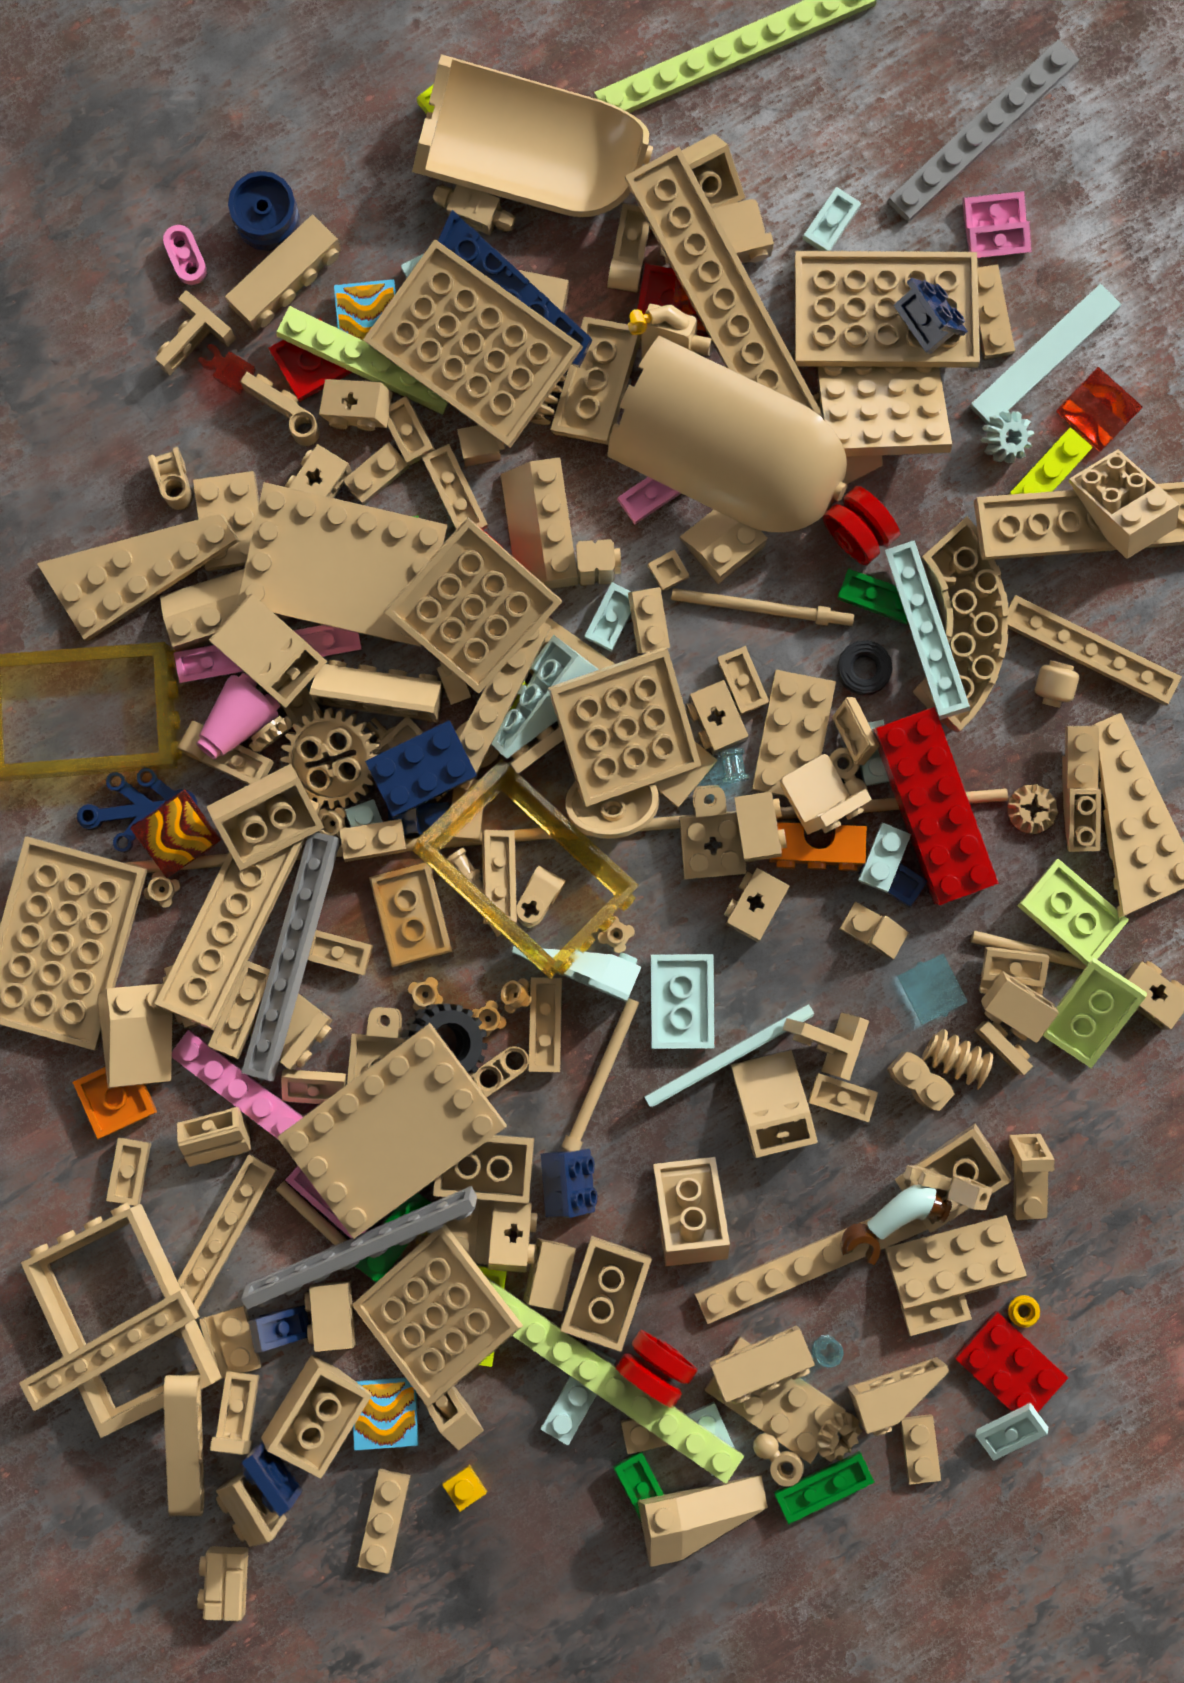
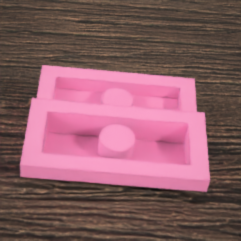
(997, 224)

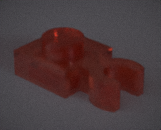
(228, 369)

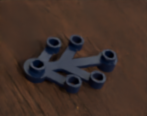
(141, 807)

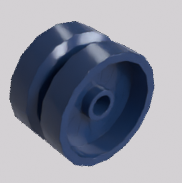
(263, 210)

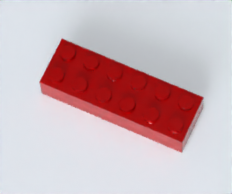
(934, 806)

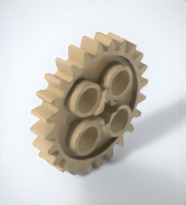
(322, 732)

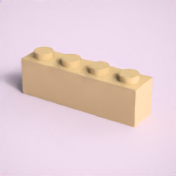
(284, 273)

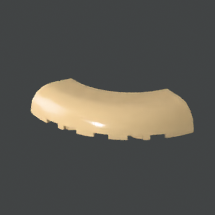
(971, 613)

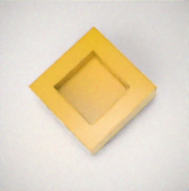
(464, 1488)

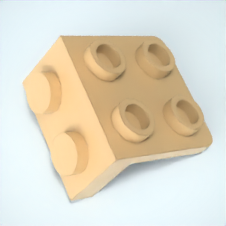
(745, 230)
(821, 795)
(305, 1029)

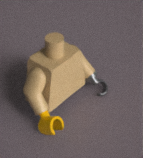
(669, 324)

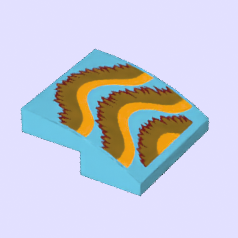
(361, 305)
(388, 1416)

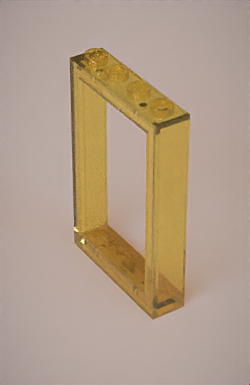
(167, 719)
(505, 779)

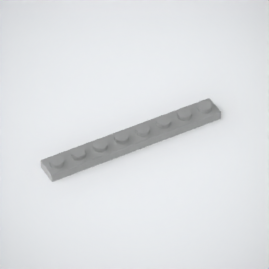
(983, 131)
(291, 956)
(371, 1243)

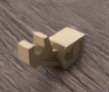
(454, 686)
(959, 1188)

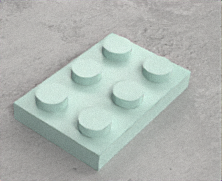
(682, 1001)

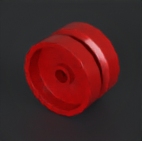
(861, 525)
(658, 1365)

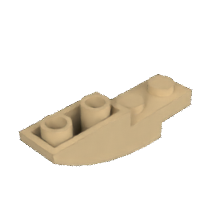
(1081, 788)

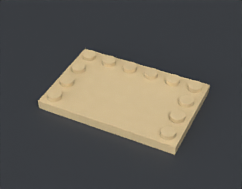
(850, 316)
(473, 343)
(335, 560)
(64, 939)
(392, 1131)

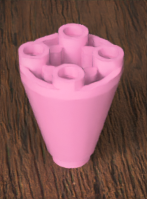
(236, 716)

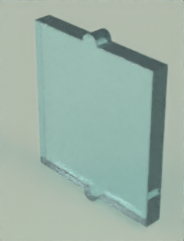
(932, 989)

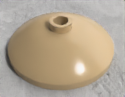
(614, 816)

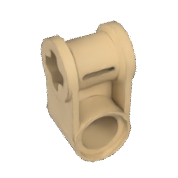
(171, 473)
(541, 892)

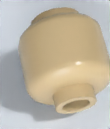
(1056, 683)

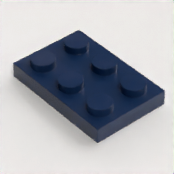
(421, 769)
(272, 1478)

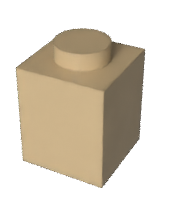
(479, 446)

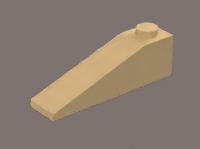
(692, 1518)

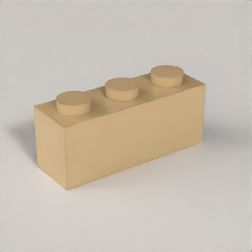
(762, 1365)

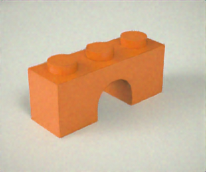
(845, 849)

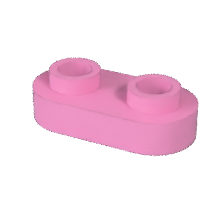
(185, 256)

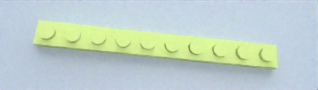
(728, 52)
(609, 1384)

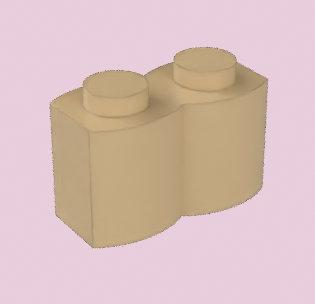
(927, 1088)

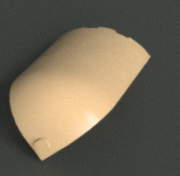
(529, 141)
(728, 442)

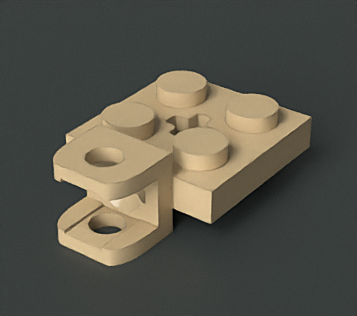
(708, 822)
(377, 1043)

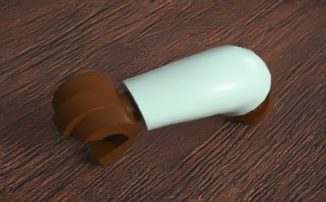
(910, 1204)

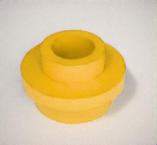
(1033, 1313)

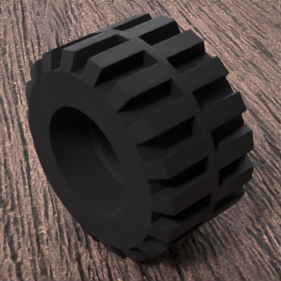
(462, 1023)

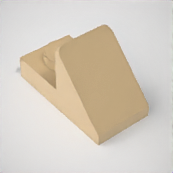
(874, 930)

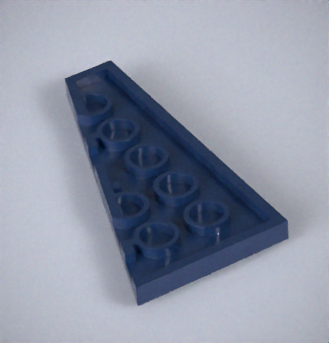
(481, 255)

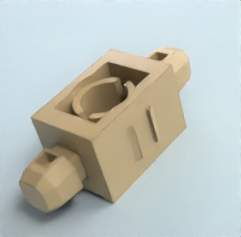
(475, 207)

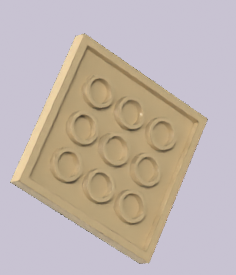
(885, 409)
(473, 605)
(624, 726)
(436, 1315)

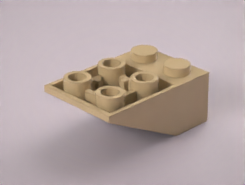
(1125, 503)
(268, 650)
(773, 1104)

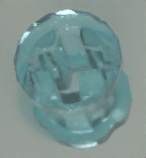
(737, 756)
(834, 1358)

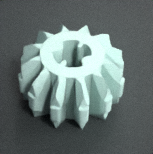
(1017, 436)

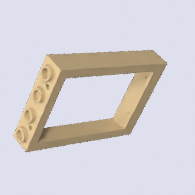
(68, 1335)

